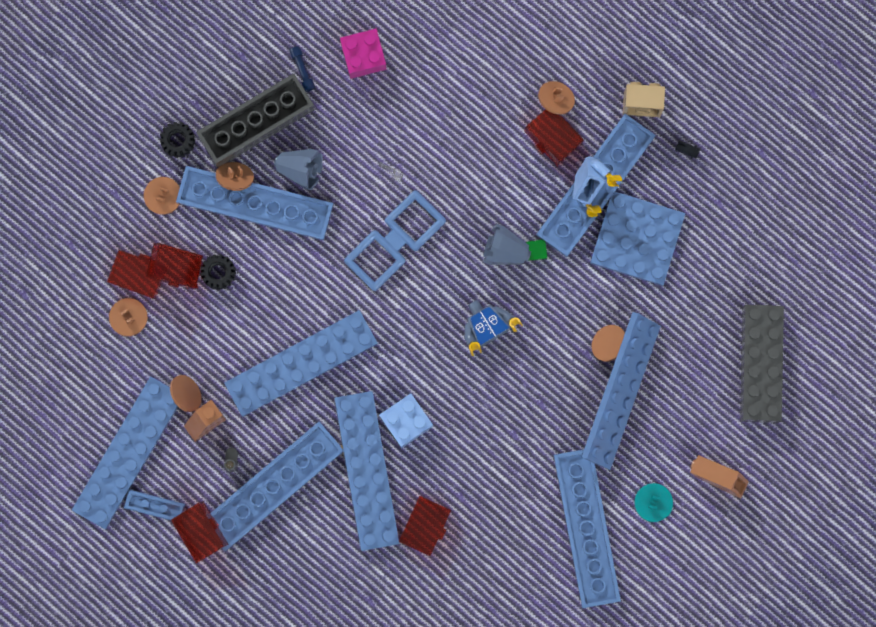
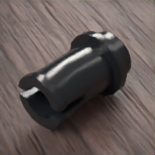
(688, 149)

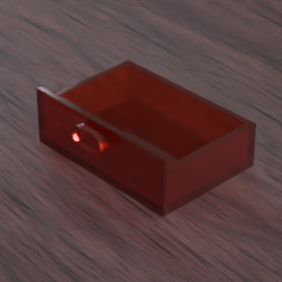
(553, 136)
(174, 266)
(130, 273)
(425, 526)
(199, 532)

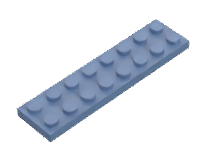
(619, 155)
(256, 204)
(300, 363)
(621, 391)
(126, 454)
(366, 471)
(276, 483)
(586, 529)

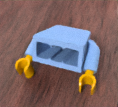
(589, 181)

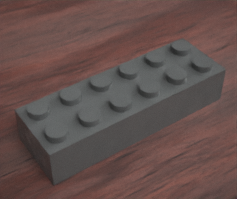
(255, 120)
(762, 363)

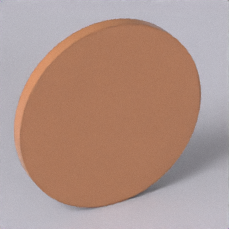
(556, 97)
(234, 176)
(161, 195)
(128, 317)
(607, 342)
(185, 393)

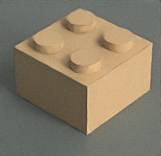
(643, 99)

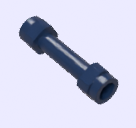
(296, 55)

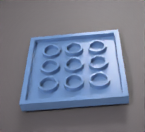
(637, 238)

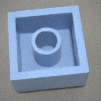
(406, 420)

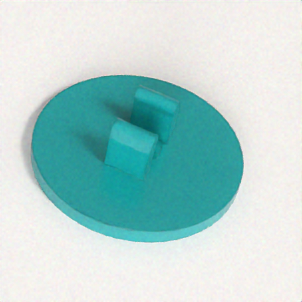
(653, 502)

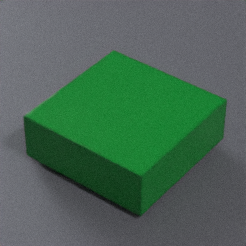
(537, 249)

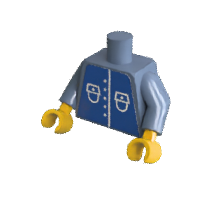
(487, 325)

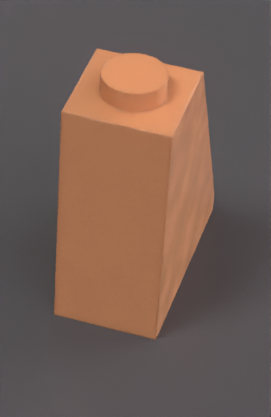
(204, 420)
(719, 476)

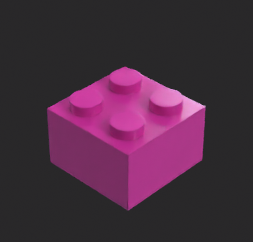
(363, 53)

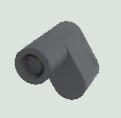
(231, 460)

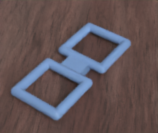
(395, 240)

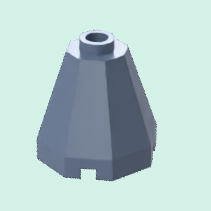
(300, 166)
(505, 248)

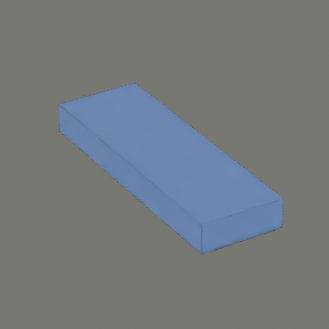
(153, 505)

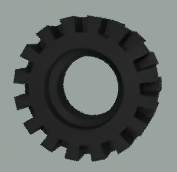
(172, 129)
(218, 283)

